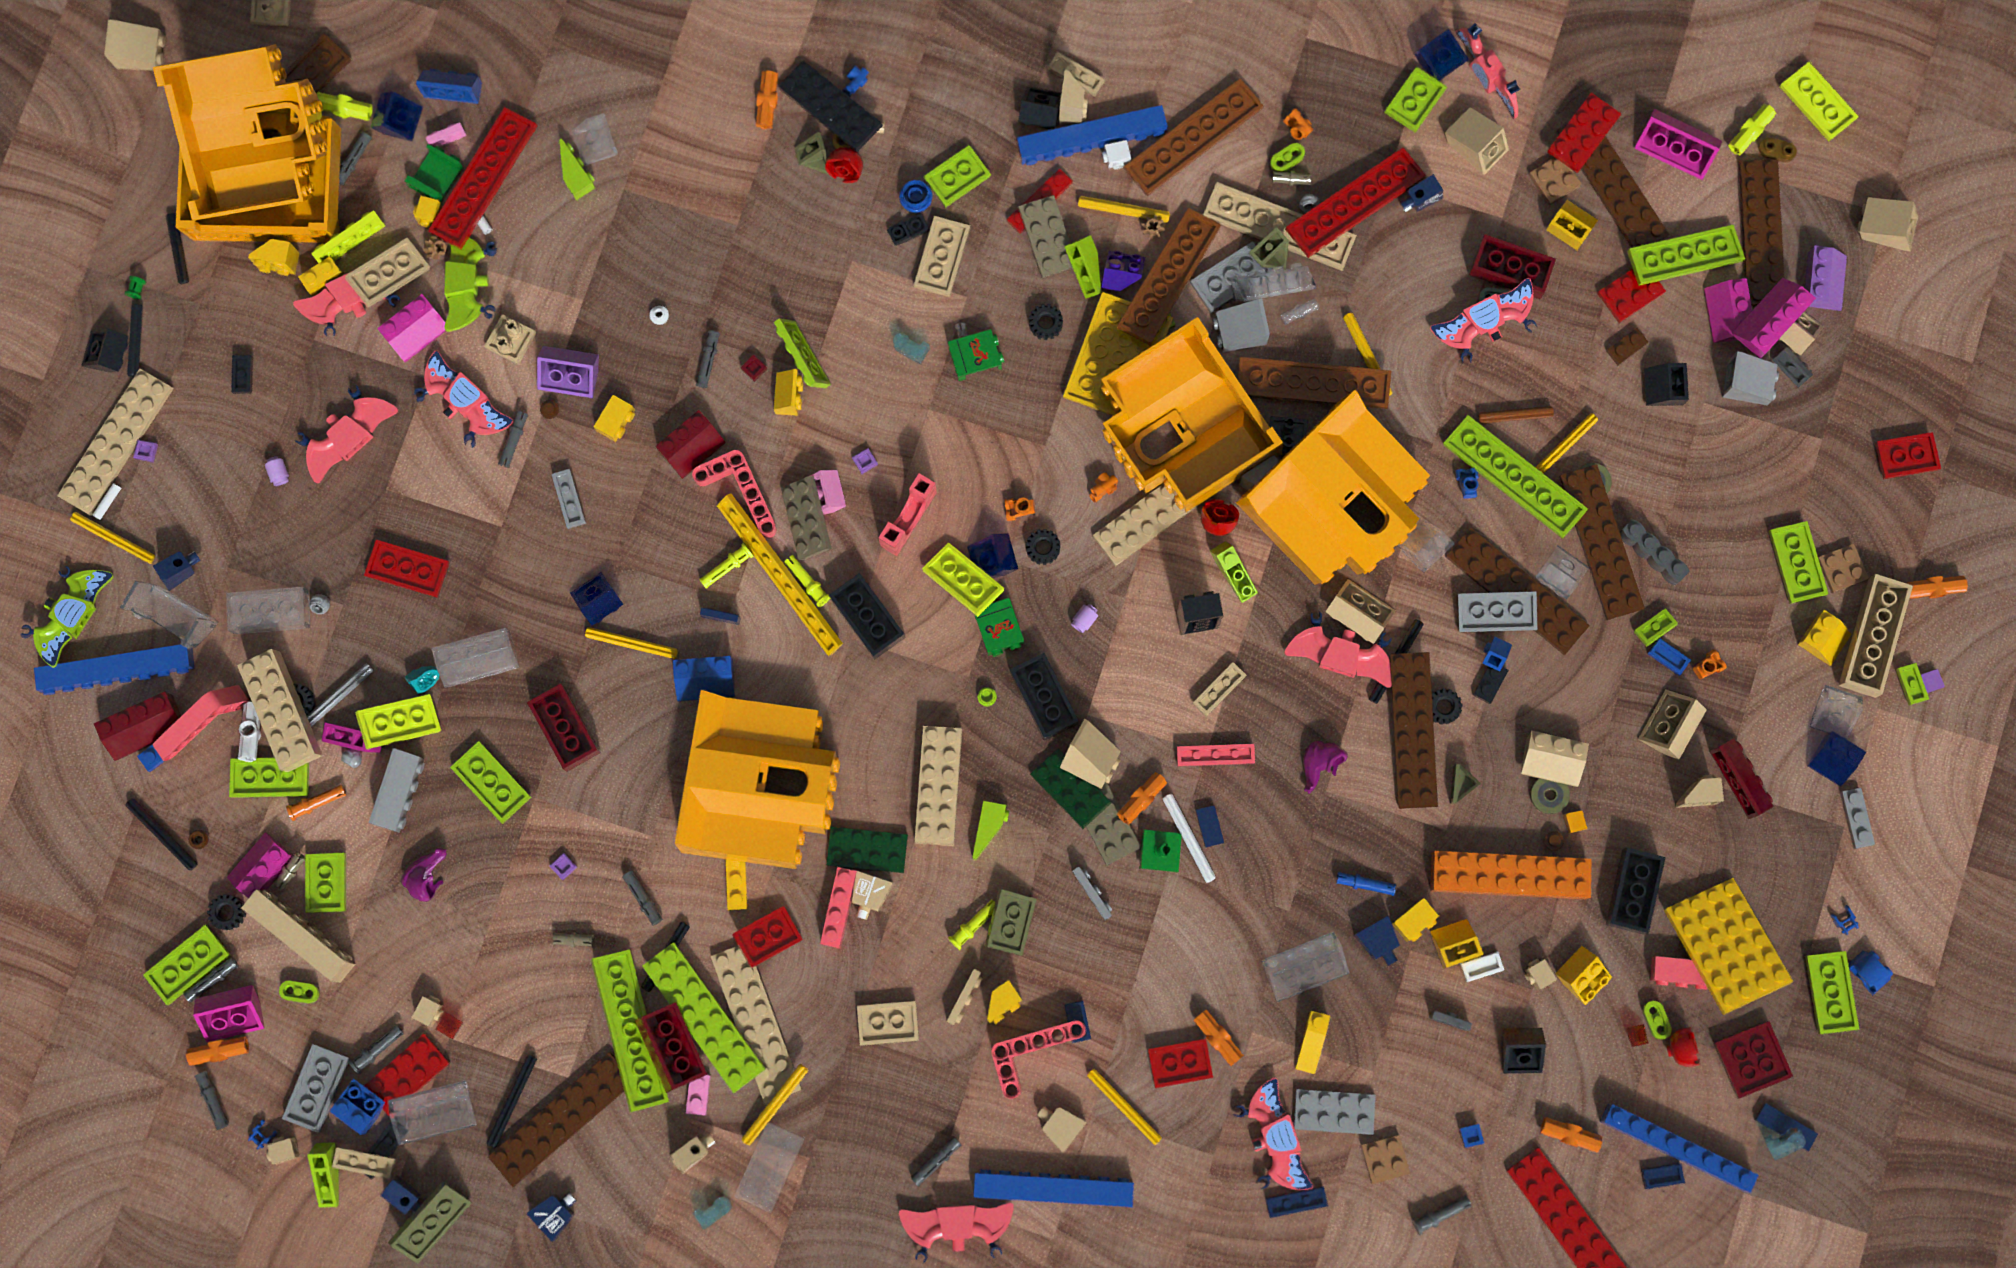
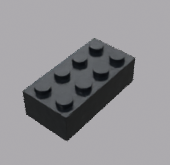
(1199, 613)
(867, 616)
(1044, 696)
(1635, 891)

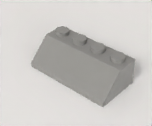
(396, 790)

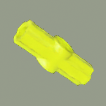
(345, 106)
(1752, 129)

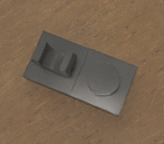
(1792, 367)

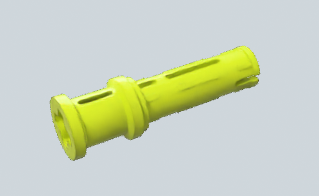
(734, 560)
(812, 587)
(967, 930)

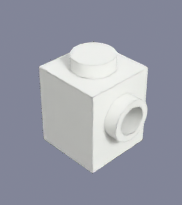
(1116, 154)

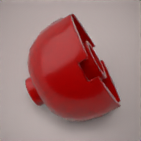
(844, 163)
(1218, 517)
(1684, 1048)

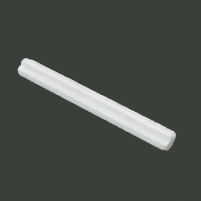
(1189, 838)

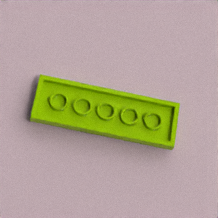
(1686, 255)

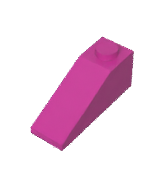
(346, 737)

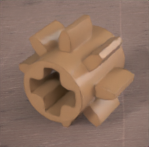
(1151, 232)
(434, 247)

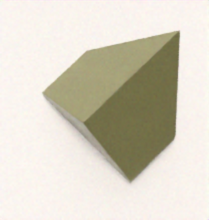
(812, 153)
(1271, 250)
(1462, 783)

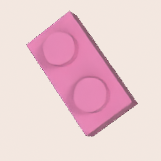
(445, 136)
(698, 1096)

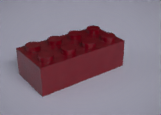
(1511, 265)
(563, 727)

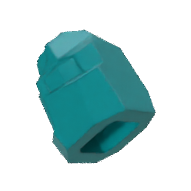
(422, 678)

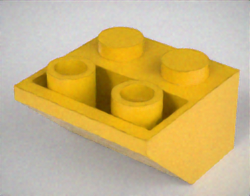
(1572, 225)
(276, 256)
(787, 392)
(1456, 943)
(1583, 975)
(1002, 1000)

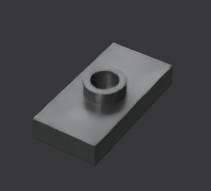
(1451, 1019)

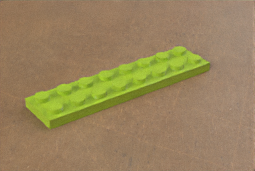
(1515, 476)
(622, 1006)
(704, 1017)

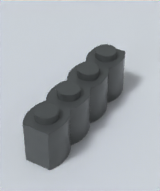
(1657, 556)

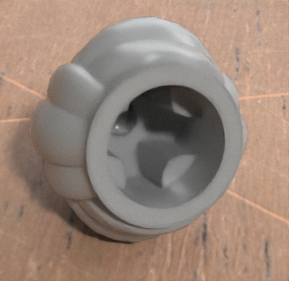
(1308, 202)
(319, 604)
(352, 757)

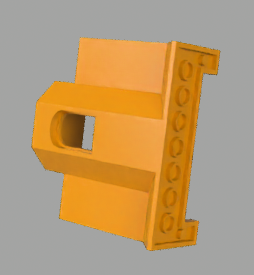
(215, 117)
(302, 222)
(1194, 387)
(1304, 493)
(723, 803)

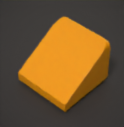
(1575, 821)

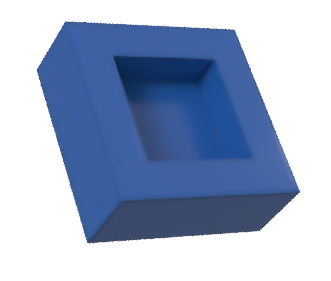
(150, 758)
(1471, 1135)

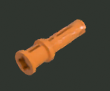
(308, 805)

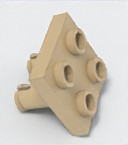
(270, 12)
(510, 339)

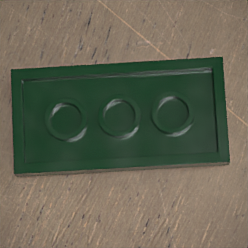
(1074, 795)
(867, 850)

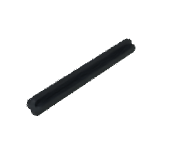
(1403, 648)
(161, 834)
(511, 1101)

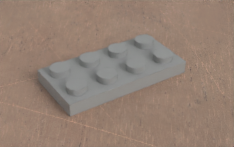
(1215, 284)
(1497, 611)
(316, 1088)
(1334, 1112)

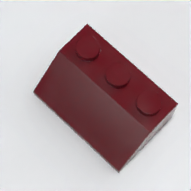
(690, 444)

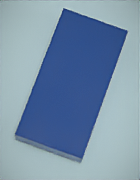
(1669, 656)

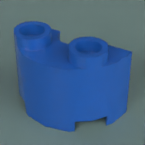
(1870, 971)

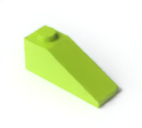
(1085, 263)
(991, 821)
(324, 1176)

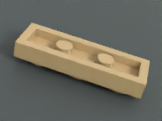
(1087, 79)
(1219, 689)
(965, 997)
(364, 1163)

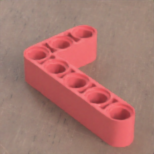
(745, 486)
(197, 718)
(1030, 1046)

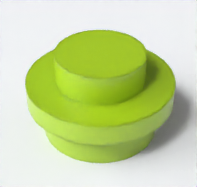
(987, 696)

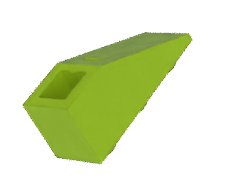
(574, 176)
(1233, 571)

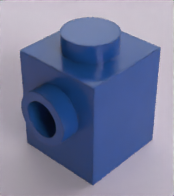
(1496, 653)

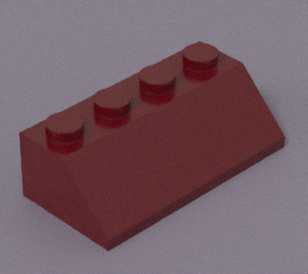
(137, 725)
(1741, 778)
(671, 1047)

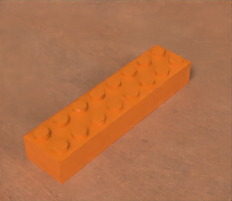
(1511, 875)

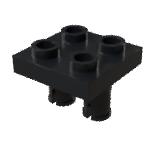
(1289, 430)

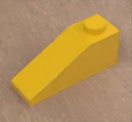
(1312, 1041)

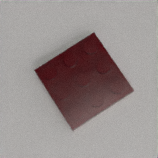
(1753, 1059)

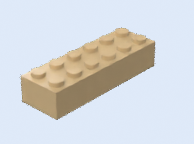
(1875, 635)
(279, 710)
(938, 786)
(298, 935)

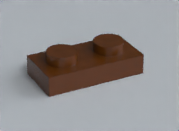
(1627, 346)

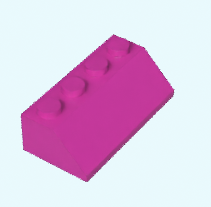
(1678, 144)
(1773, 316)

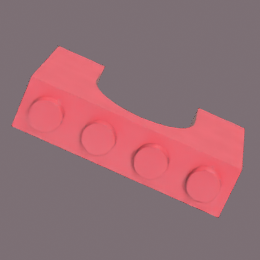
(896, 534)

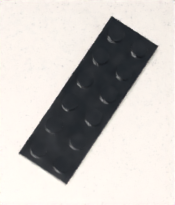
(830, 106)

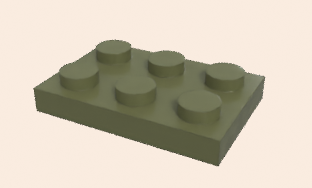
(1010, 922)

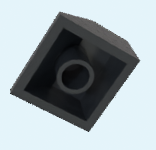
(1040, 107)
(105, 350)
(1523, 1050)

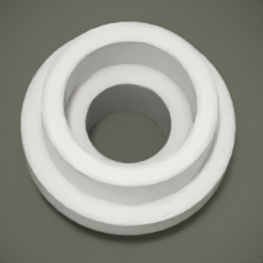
(659, 320)

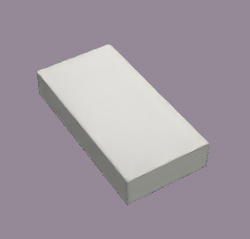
(1482, 966)

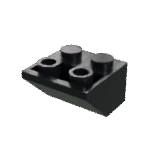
(1666, 385)

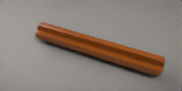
(1516, 414)

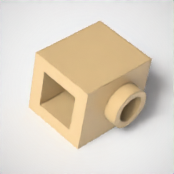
(1539, 974)
(428, 1011)
(282, 1150)

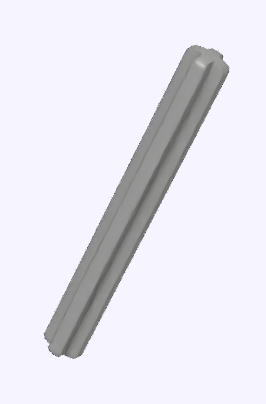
(339, 694)

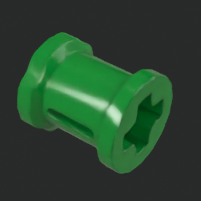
(135, 287)

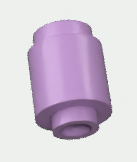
(276, 471)
(1084, 618)

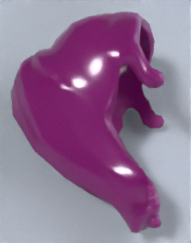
(1321, 757)
(419, 878)

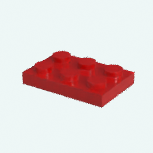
(1626, 297)
(1908, 455)
(767, 937)
(1180, 1063)

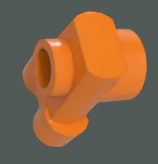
(1299, 126)
(1105, 484)
(1014, 508)
(1709, 665)

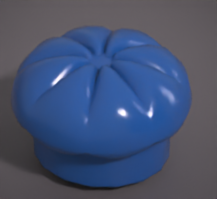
(915, 196)

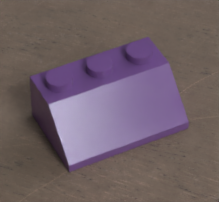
(1826, 277)
(567, 371)

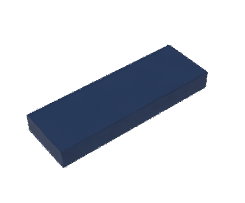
(1782, 1123)
(1296, 1202)

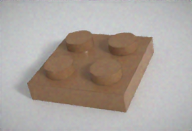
(1554, 180)
(1843, 568)
(1385, 1159)

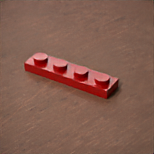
(1053, 186)

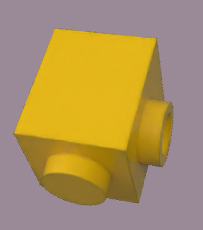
(426, 211)

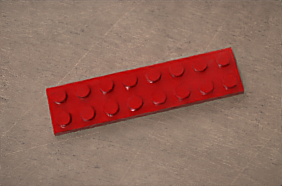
(482, 178)
(1355, 202)
(1562, 1213)

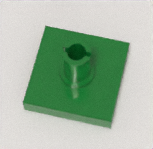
(1160, 851)

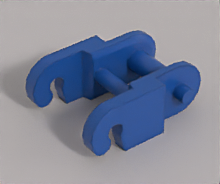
(1851, 917)
(256, 1130)

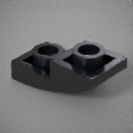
(908, 230)

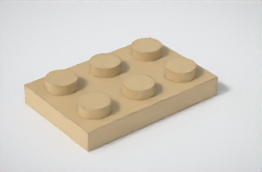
(887, 1023)

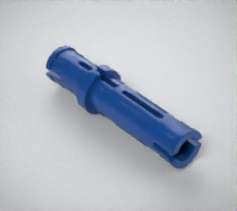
(1365, 883)

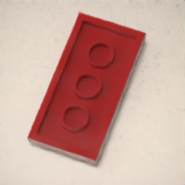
(1584, 132)
(406, 568)
(408, 1071)

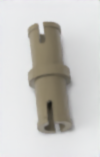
(1291, 178)
(289, 870)
(573, 939)

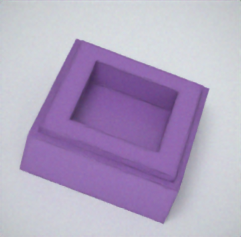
(145, 451)
(864, 461)
(1932, 680)
(563, 866)

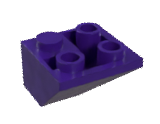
(1122, 270)

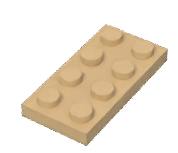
(942, 256)
(387, 272)

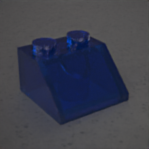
(1441, 55)
(396, 116)
(994, 555)
(596, 599)
(1836, 758)

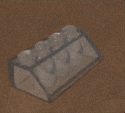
(1272, 283)
(475, 657)
(1305, 966)
(432, 1112)

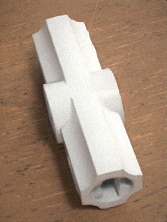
(249, 743)

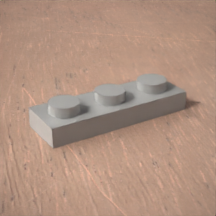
(568, 498)
(1857, 818)
(1092, 892)

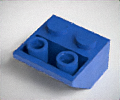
(358, 1107)

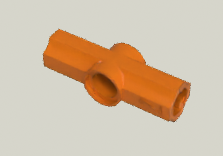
(767, 99)
(1938, 586)
(1141, 798)
(1218, 1037)
(217, 1051)
(1571, 1134)

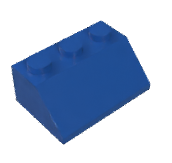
(450, 86)
(705, 674)

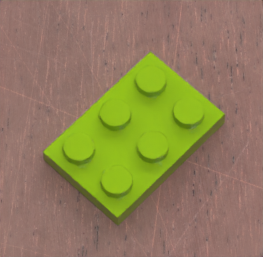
(1415, 99)
(957, 176)
(325, 882)

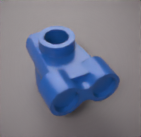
(857, 79)
(1467, 480)

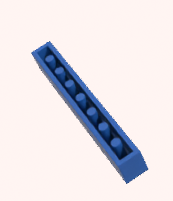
(1091, 135)
(114, 668)
(1679, 1148)
(1052, 1189)

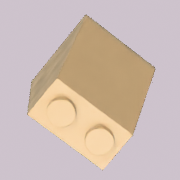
(134, 46)
(1477, 140)
(1889, 222)
(1091, 756)

